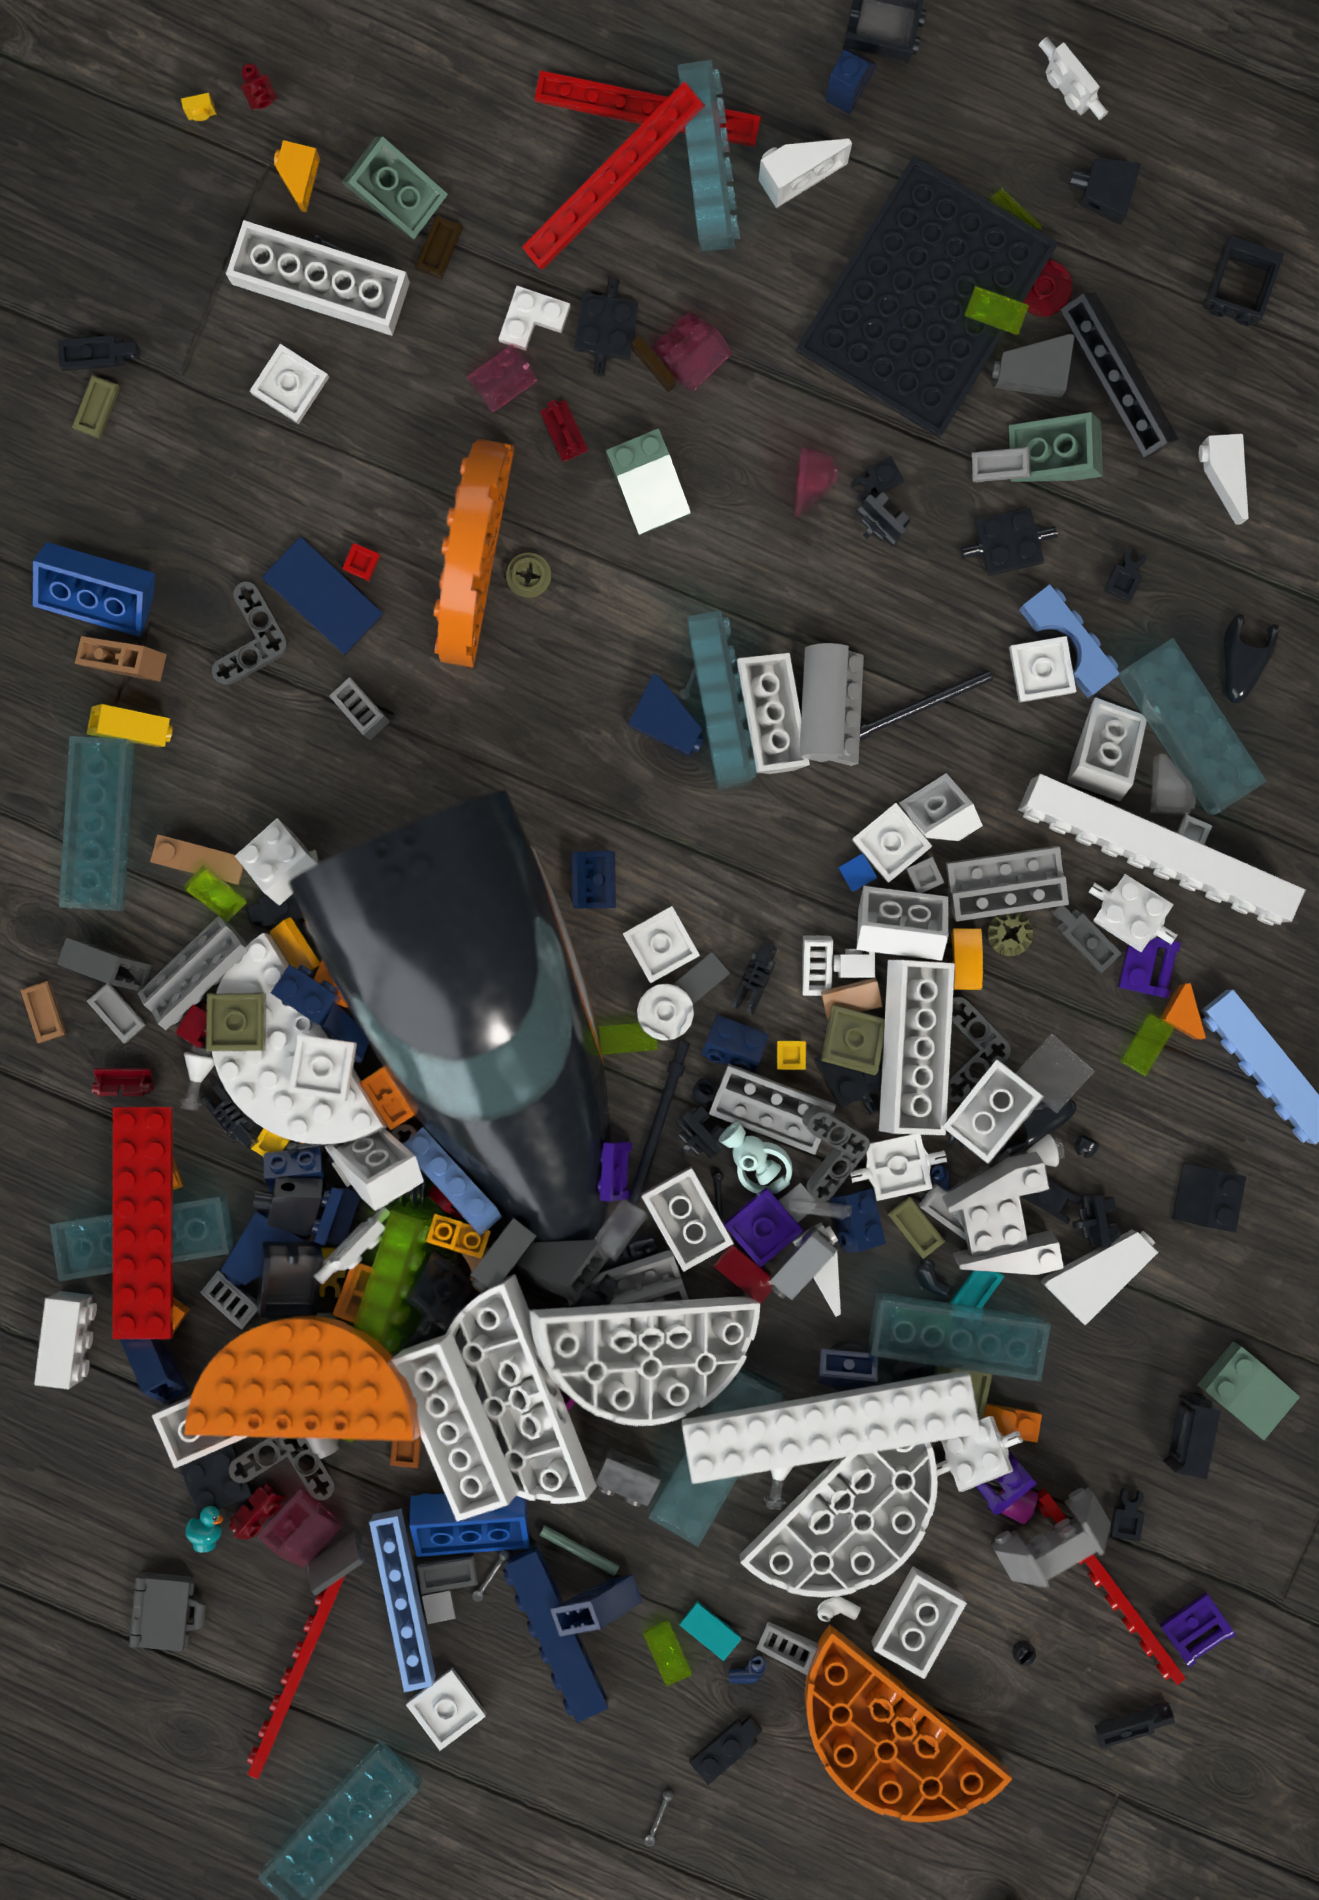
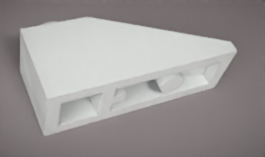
(1226, 471)
(828, 1276)

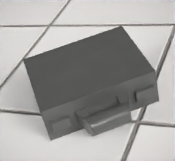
(163, 1611)

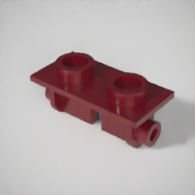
(257, 87)
(563, 430)
(130, 1080)
(248, 1522)

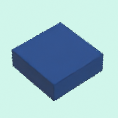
(857, 872)

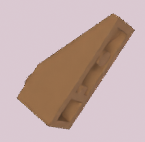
(121, 658)
(192, 857)

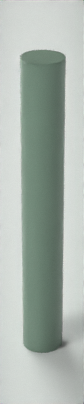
(579, 1550)

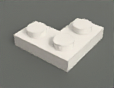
(528, 310)

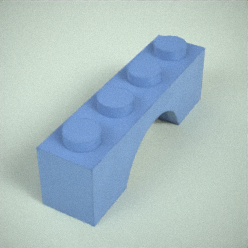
(1050, 612)
(453, 1182)

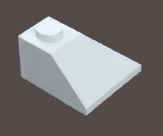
(942, 810)

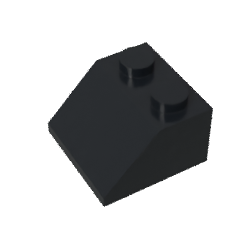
(1209, 1197)

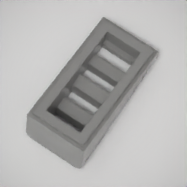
(368, 724)
(231, 1314)
(784, 1657)

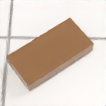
(854, 996)
(43, 1011)

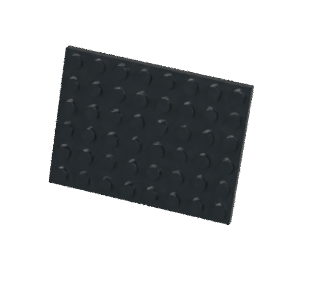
(902, 299)

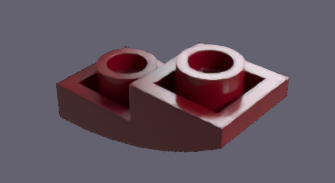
(744, 1274)

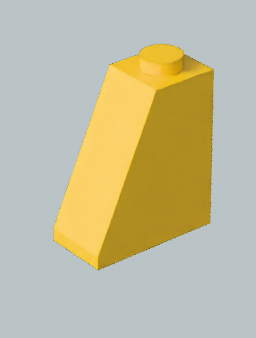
(130, 725)

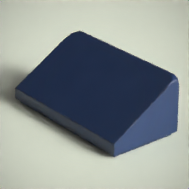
(344, 1028)
(847, 1368)

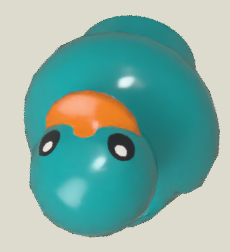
(206, 1530)

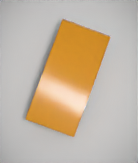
(967, 959)
(457, 1236)

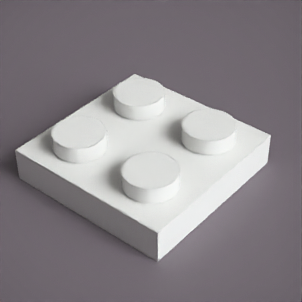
(289, 384)
(1042, 669)
(891, 843)
(661, 944)
(322, 1067)
(446, 1709)

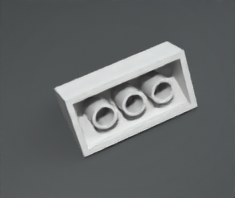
(772, 712)

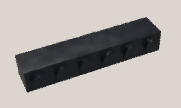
(1119, 374)

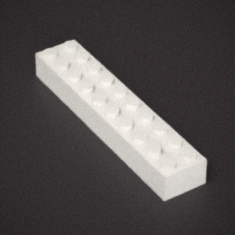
(1160, 850)
(830, 1426)

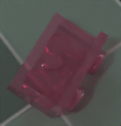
(502, 378)

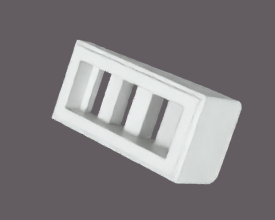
(827, 941)

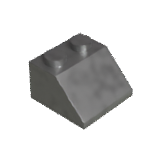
(628, 1477)

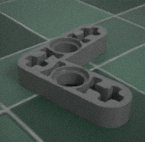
(259, 645)
(982, 1044)
(842, 1151)
(282, 1451)

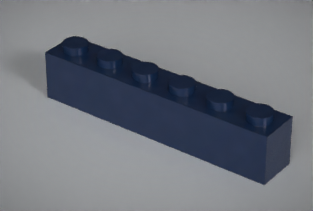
(566, 1653)

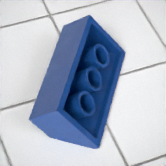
(92, 589)
(439, 1533)

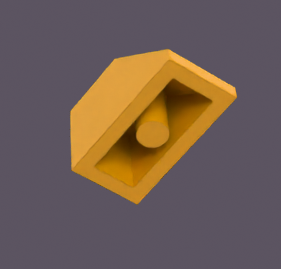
(297, 169)

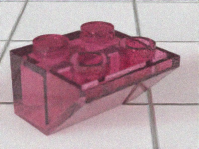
(692, 350)
(299, 1529)

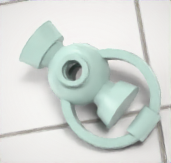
(751, 1155)

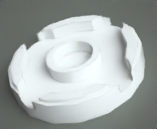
(665, 1012)

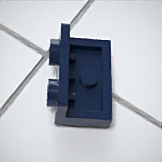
(593, 880)
(305, 994)
(734, 1044)
(302, 1164)
(338, 1215)
(863, 1227)

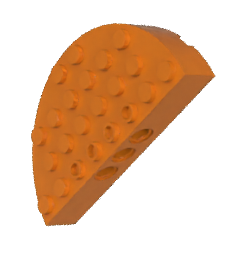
(471, 550)
(304, 1383)
(889, 1742)

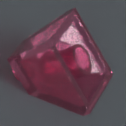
(814, 479)

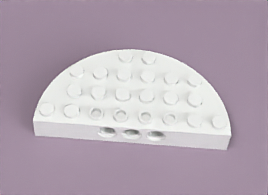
(262, 1078)
(646, 1358)
(521, 1397)
(849, 1524)

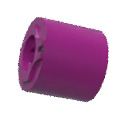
(1022, 1508)

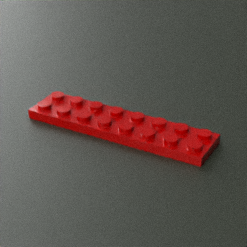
(142, 1222)

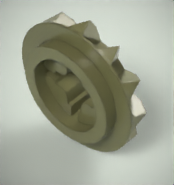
(520, 565)
(997, 931)

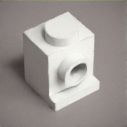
(854, 964)

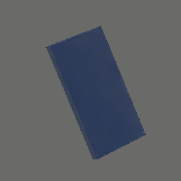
(322, 596)

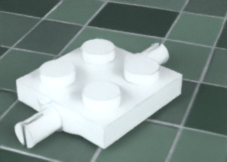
(1072, 79)
(1133, 913)
(898, 1166)
(348, 1252)
(978, 1456)

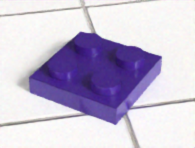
(763, 1227)

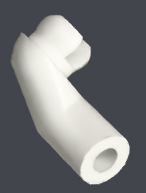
(837, 1605)

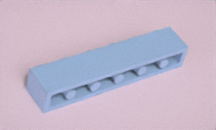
(1266, 1062)
(402, 1600)

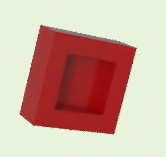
(361, 562)

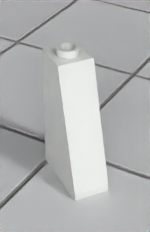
(1099, 1275)

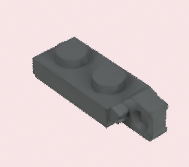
(1086, 938)

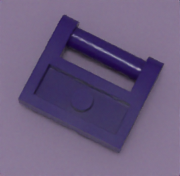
(1138, 968)
(614, 1174)
(1014, 1484)
(1191, 1623)

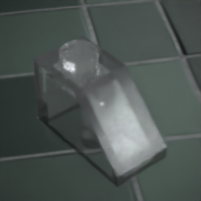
(1170, 789)

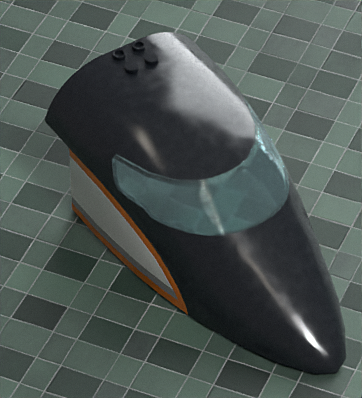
(473, 1004)

